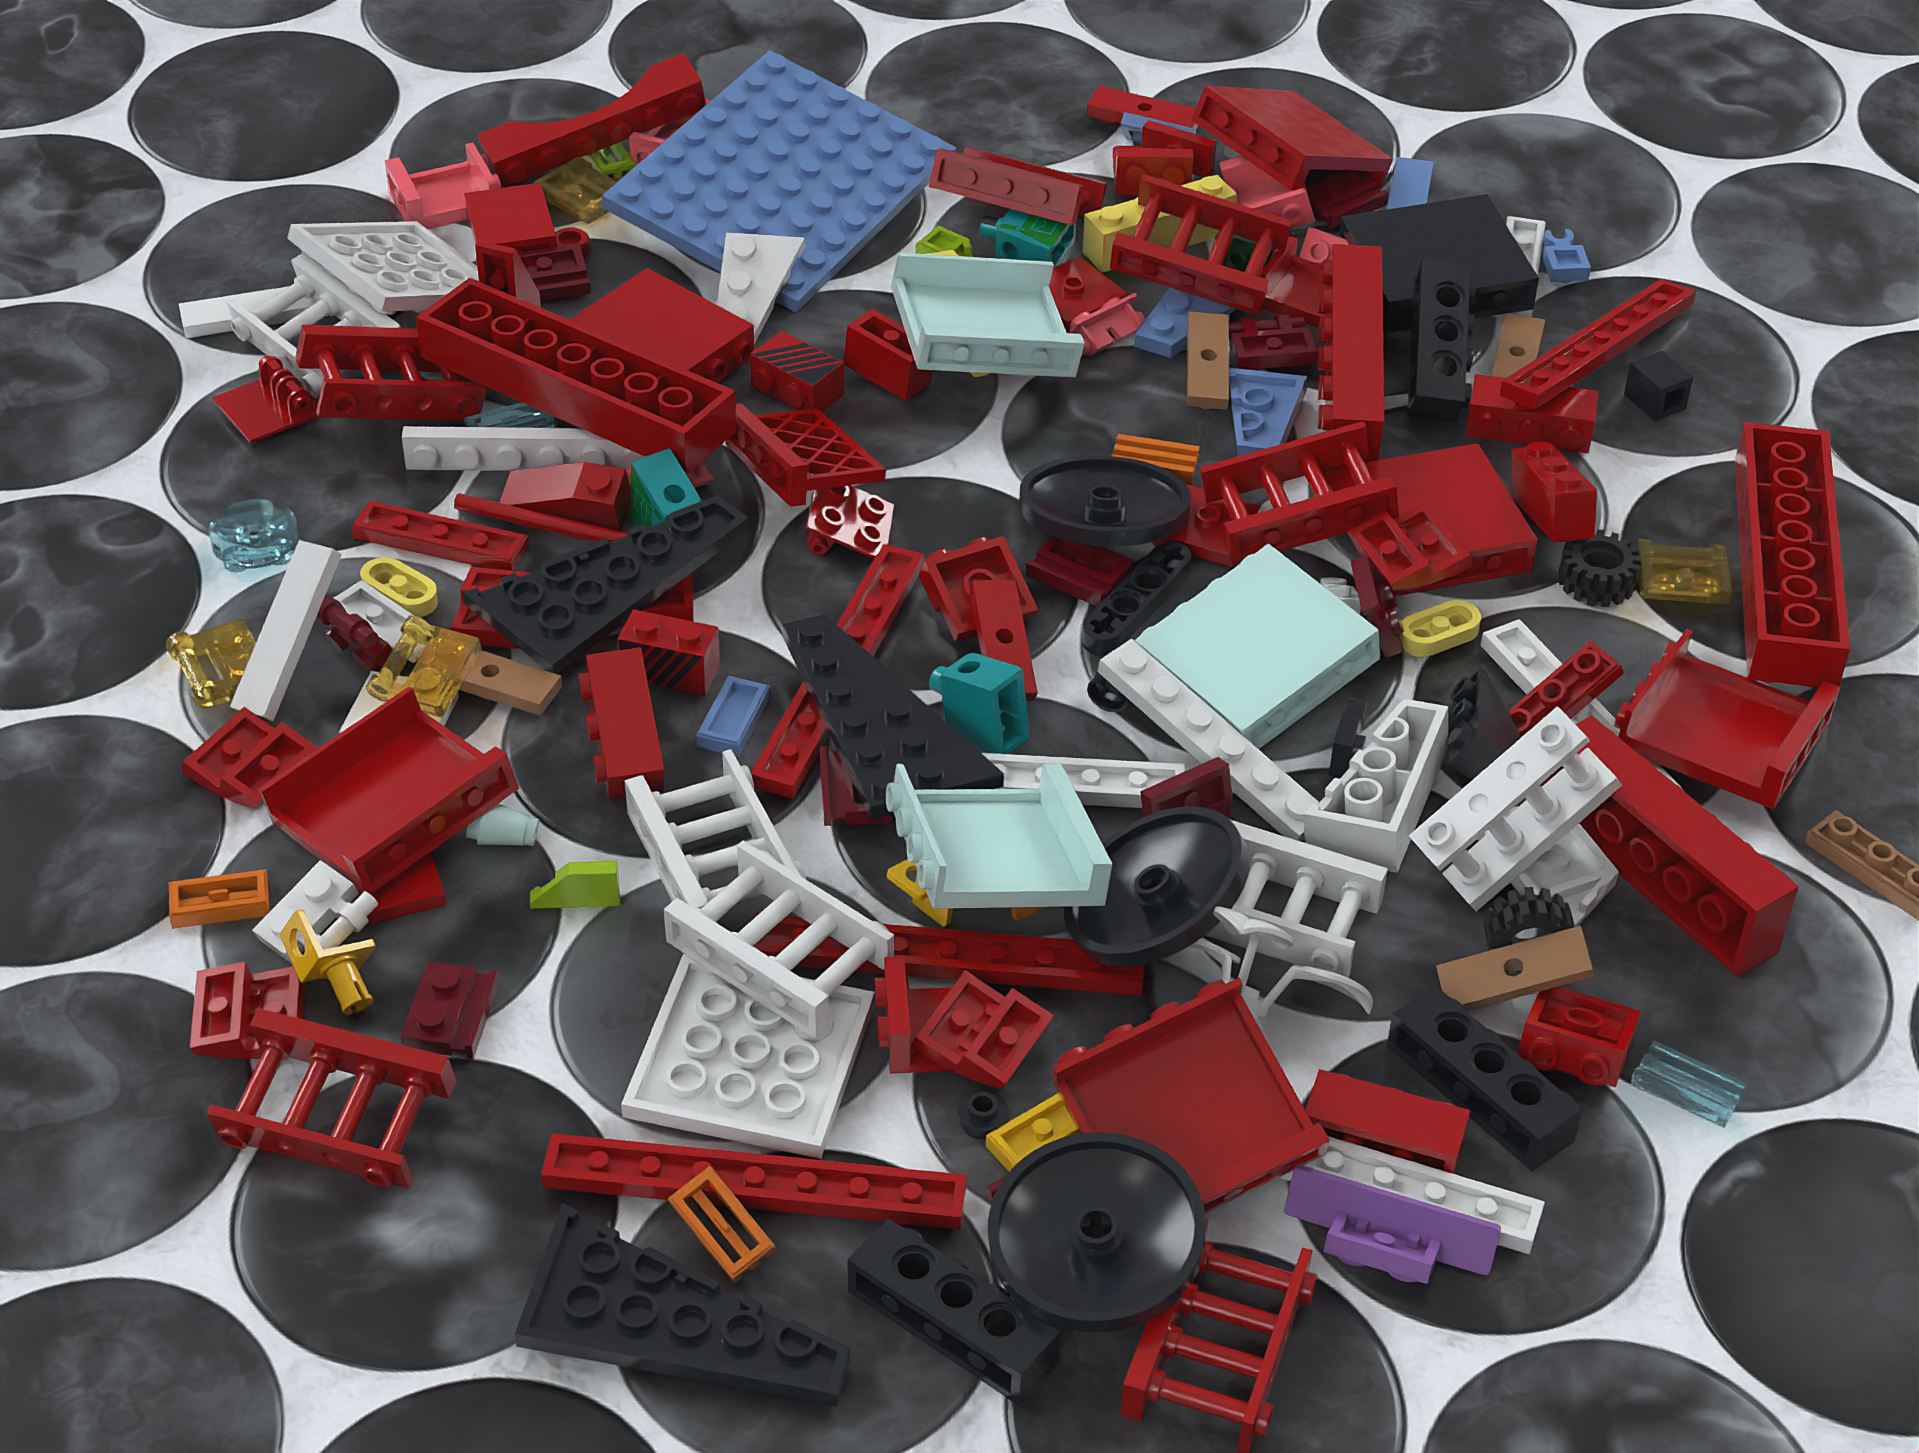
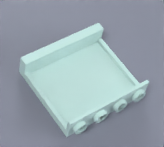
(983, 316)
(1263, 645)
(1002, 844)

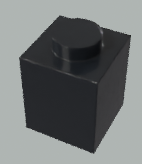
(1658, 385)

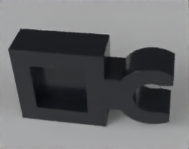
(1347, 738)

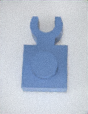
(1563, 260)

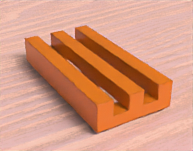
(1172, 456)
(218, 901)
(749, 1259)

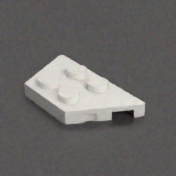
(1572, 869)

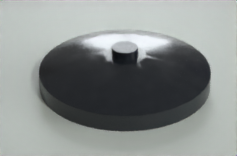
(1104, 501)
(1162, 886)
(1097, 1232)

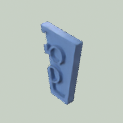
(1166, 326)
(1264, 407)

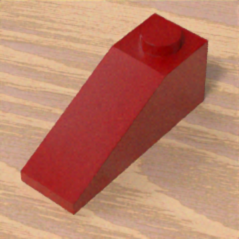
(505, 271)
(572, 491)

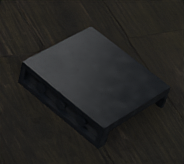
(1446, 230)

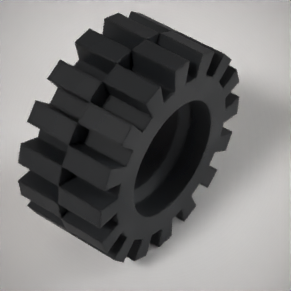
(1596, 584)
(1525, 913)

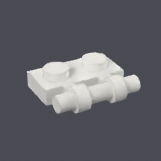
(323, 898)

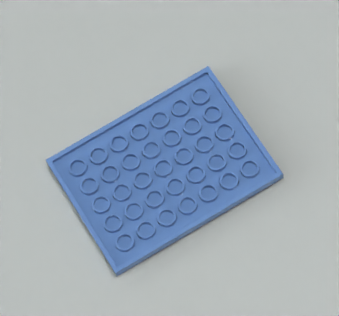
(779, 160)

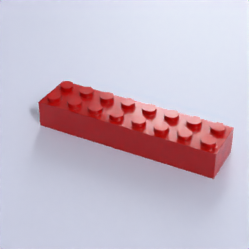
(576, 374)
(1790, 556)

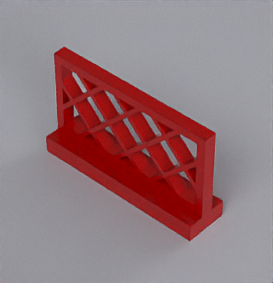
(800, 443)

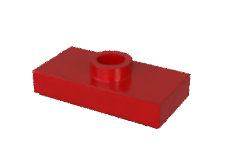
(1166, 137)

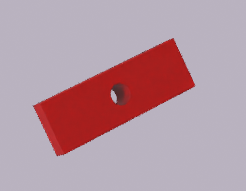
(1110, 105)
(1002, 627)
(1568, 687)

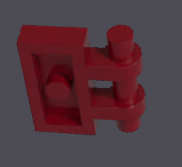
(1271, 342)
(354, 634)

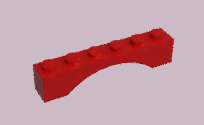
(528, 149)

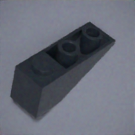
(1478, 725)

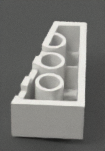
(1384, 789)

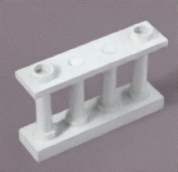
(332, 299)
(1530, 828)
(665, 840)
(1309, 872)
(770, 978)

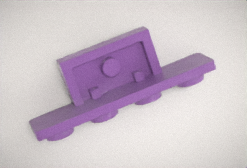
(1389, 1228)

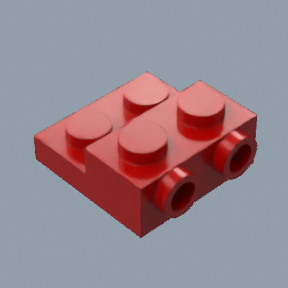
(949, 576)
(1578, 1035)

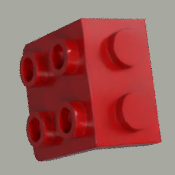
(1134, 161)
(904, 1017)

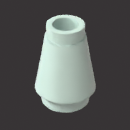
(503, 827)

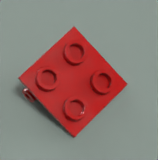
(269, 403)
(849, 519)

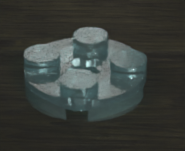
(271, 545)

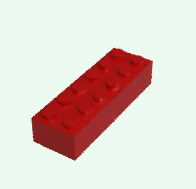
(1352, 342)
(1687, 859)

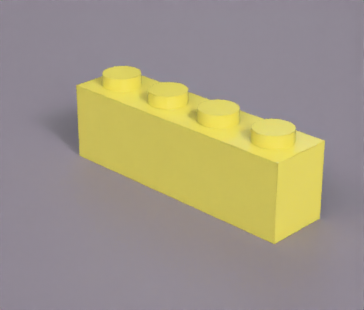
(1104, 224)

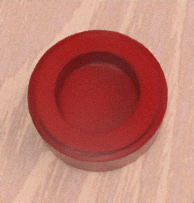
(574, 235)

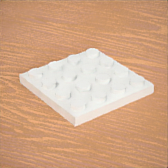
(386, 262)
(742, 1070)

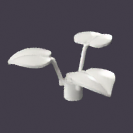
(1262, 928)

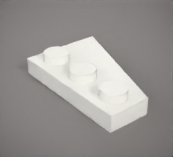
(754, 273)

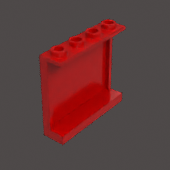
(1286, 134)
(672, 325)
(1468, 500)
(1723, 725)
(386, 792)
(1199, 1090)

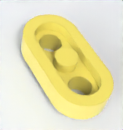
(401, 585)
(1440, 628)

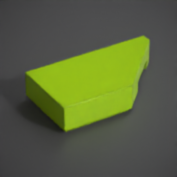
(942, 240)
(580, 886)

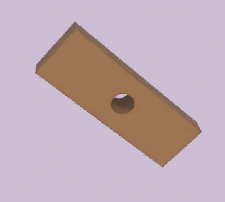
(1517, 344)
(1207, 360)
(511, 683)
(1868, 860)
(1544, 964)

